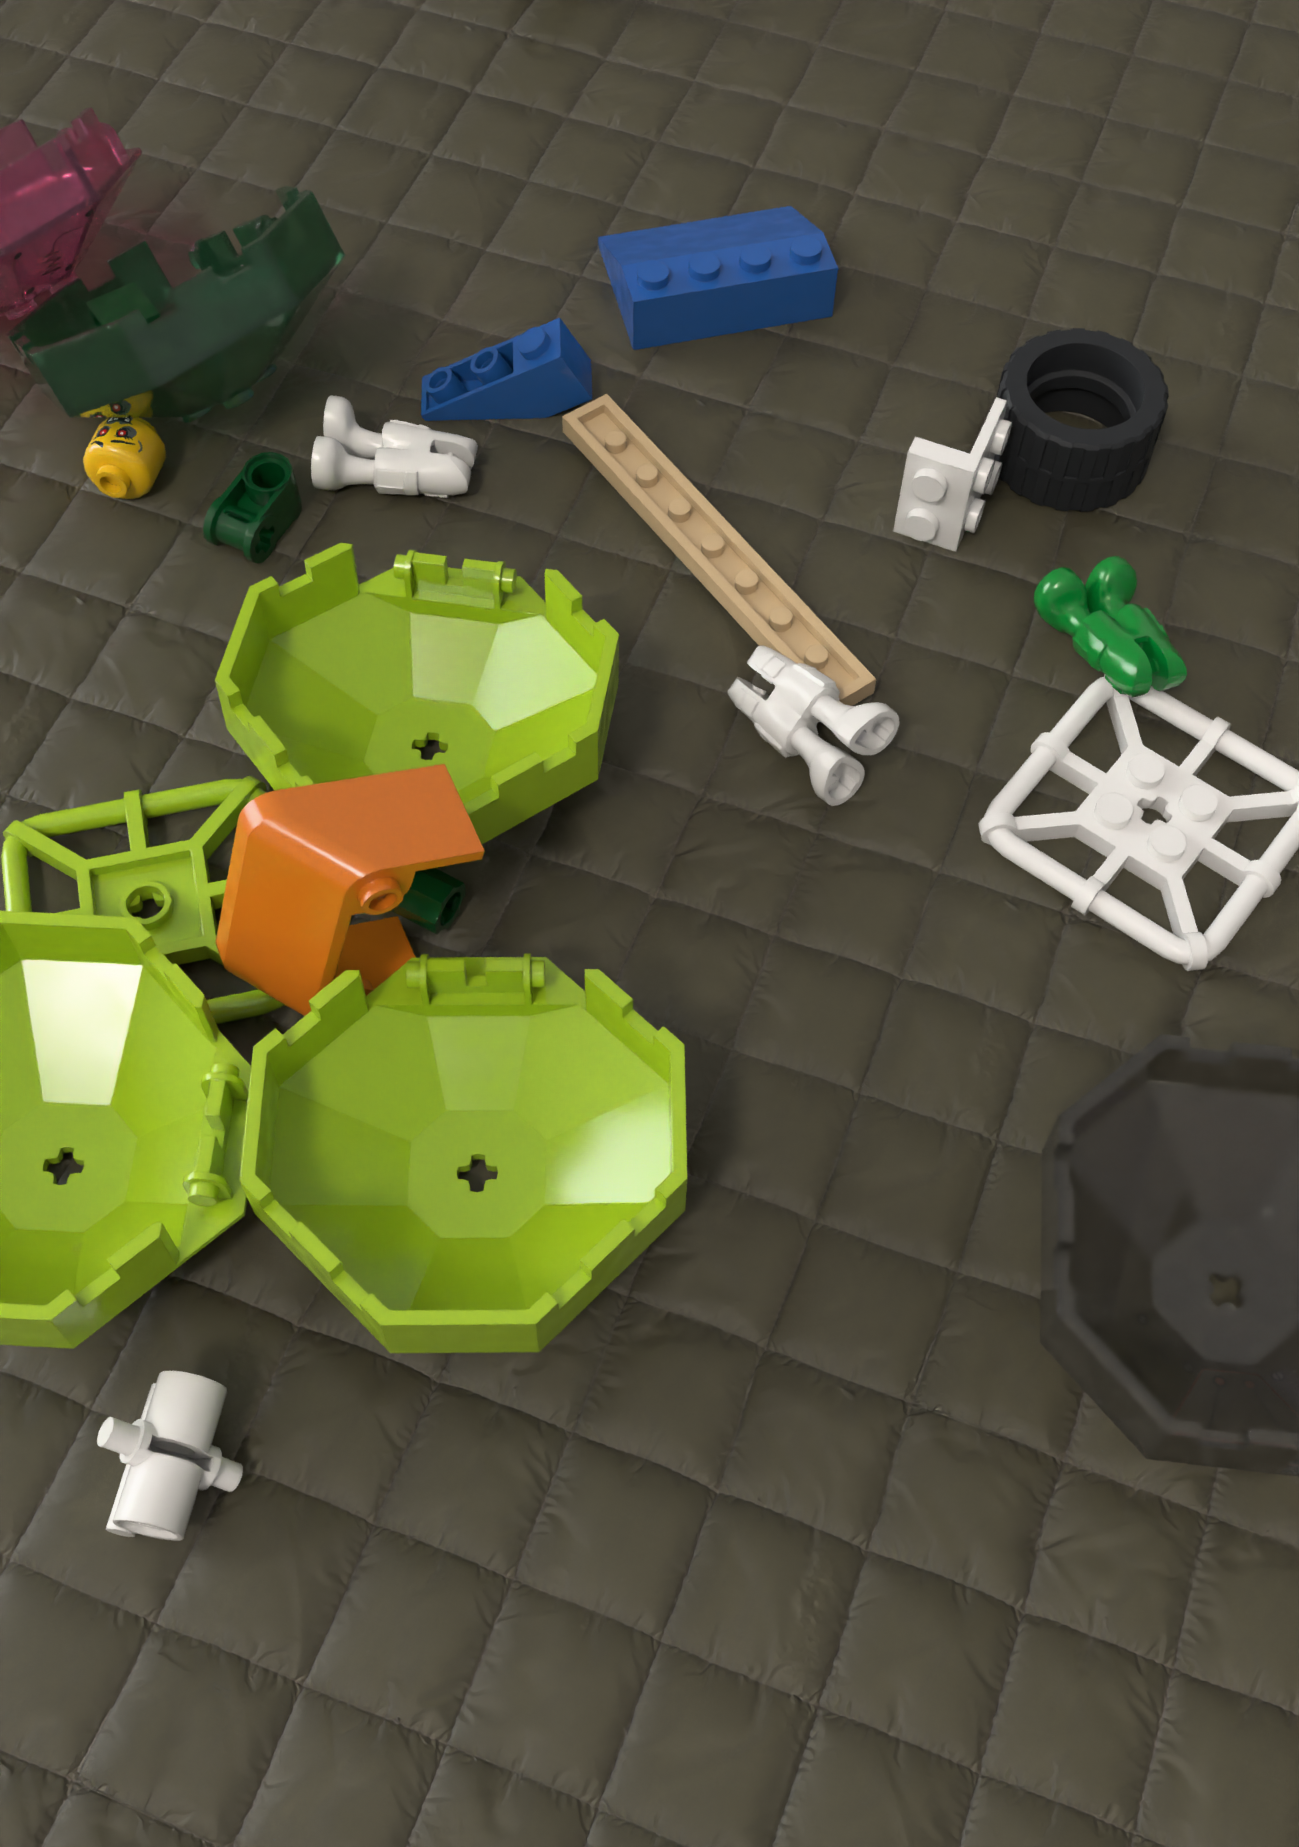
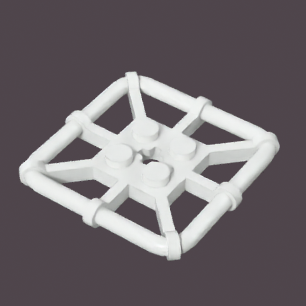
(1155, 852)

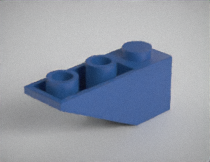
(513, 380)

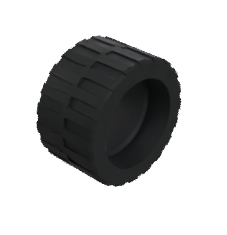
(1090, 377)

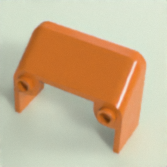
(328, 853)

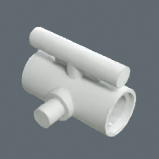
(168, 1456)

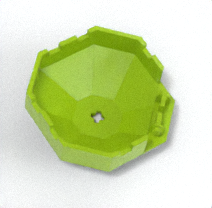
(356, 675)
(449, 1063)
(130, 1074)

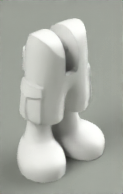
(406, 456)
(791, 715)

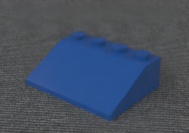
(720, 276)

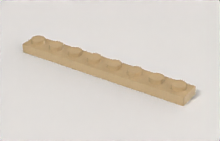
(711, 546)

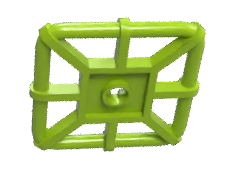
(168, 873)

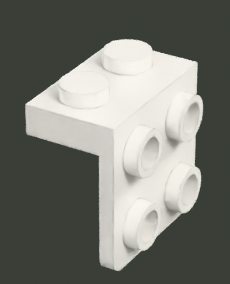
(946, 484)

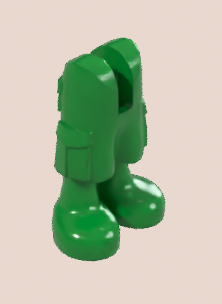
(1108, 630)

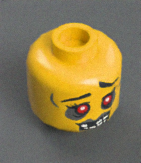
(124, 455)

